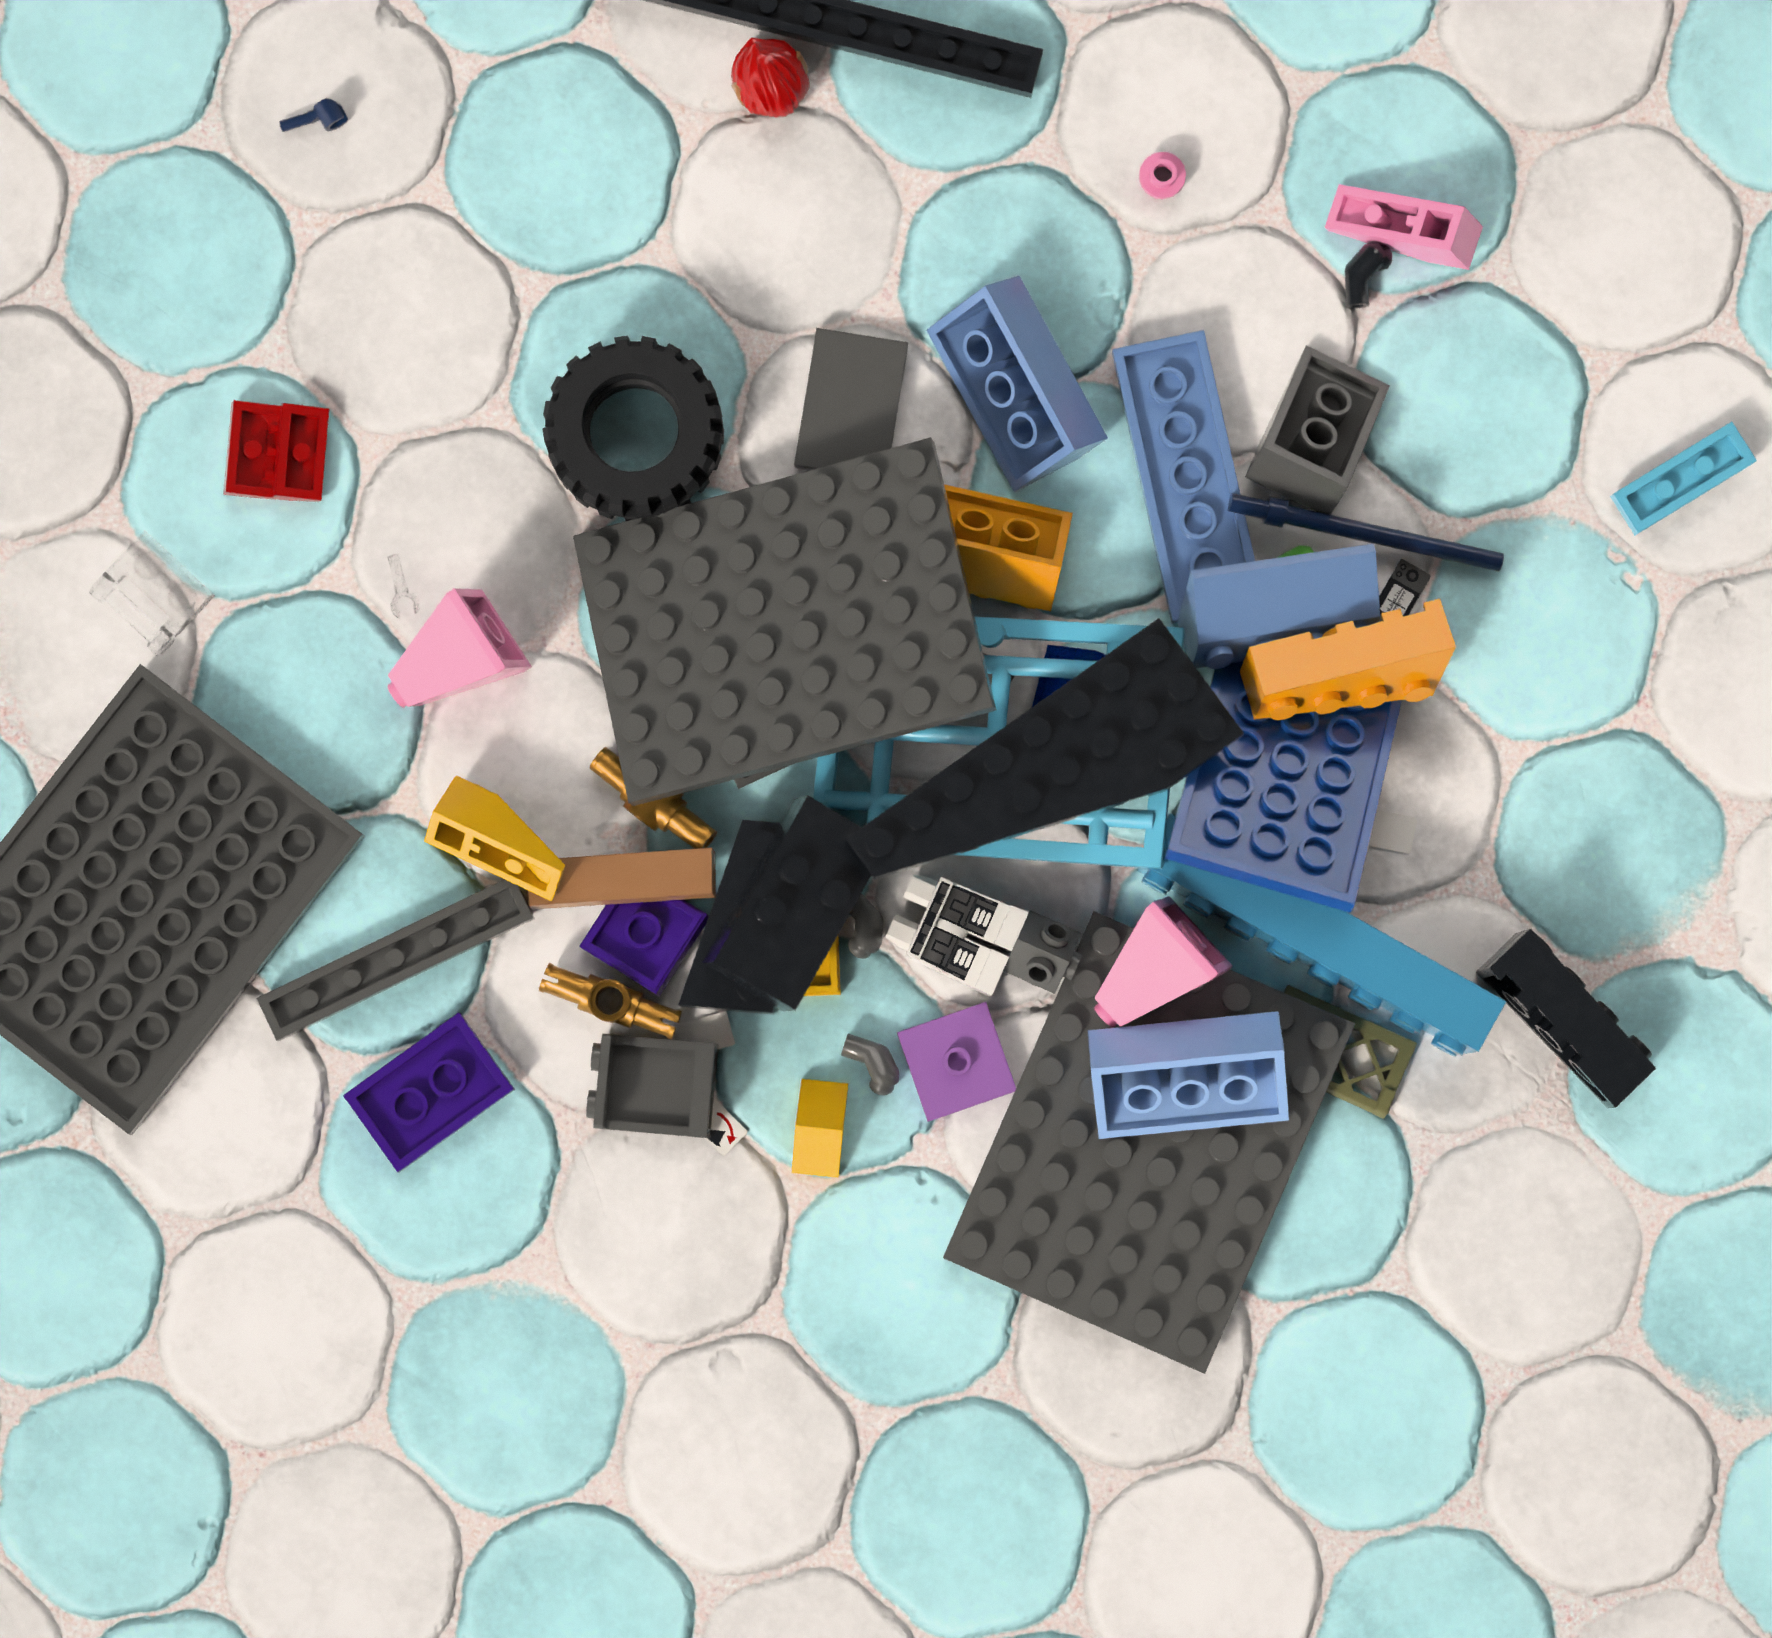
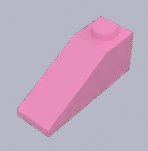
(1406, 225)

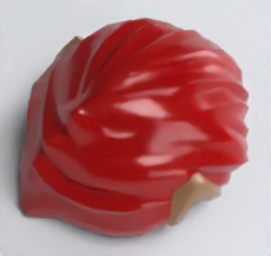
(769, 77)

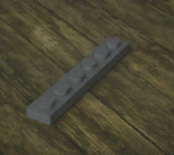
(394, 958)

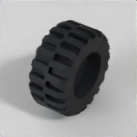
(621, 368)

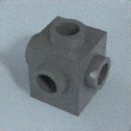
(1044, 952)

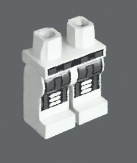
(943, 930)

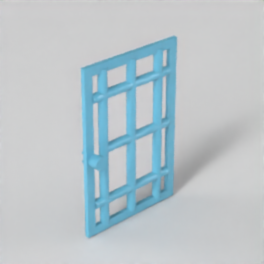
(991, 634)

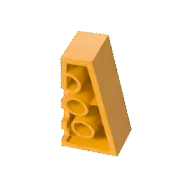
(1350, 665)

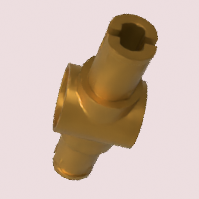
(665, 813)
(586, 992)

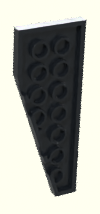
(1093, 744)

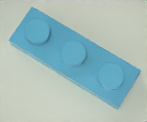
(1683, 478)

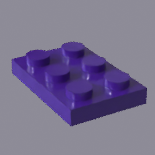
(429, 1092)

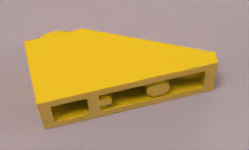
(493, 837)

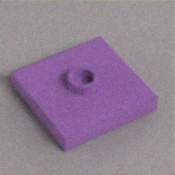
(956, 1061)

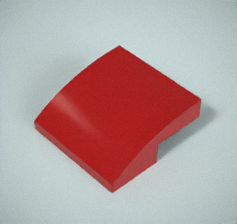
(276, 451)

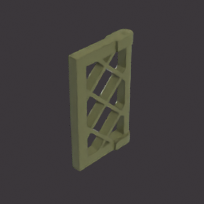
(1369, 1032)

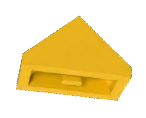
(819, 1128)

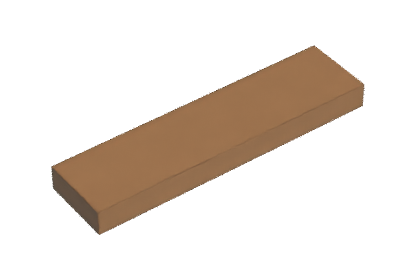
(633, 878)

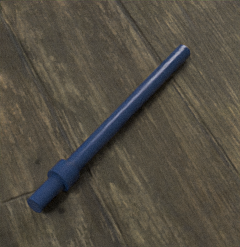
(1277, 513)

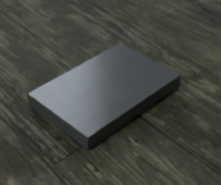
(850, 398)

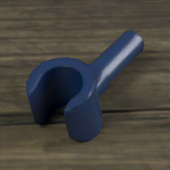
(327, 111)

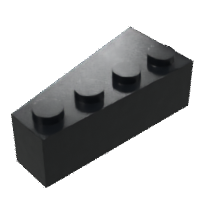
(1567, 1017)

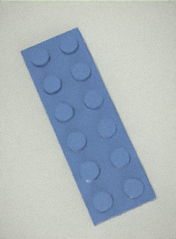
(1182, 458)

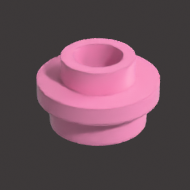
(1157, 188)

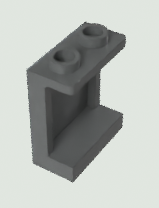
(653, 1085)

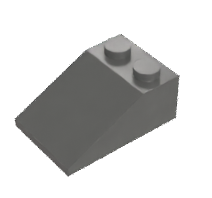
(1318, 431)

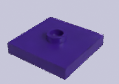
(645, 939)

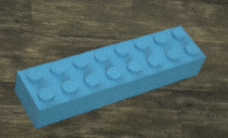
(1341, 952)

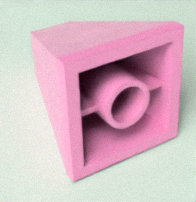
(456, 651)
(1158, 964)

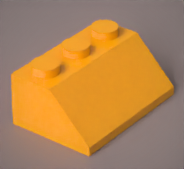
(1009, 546)

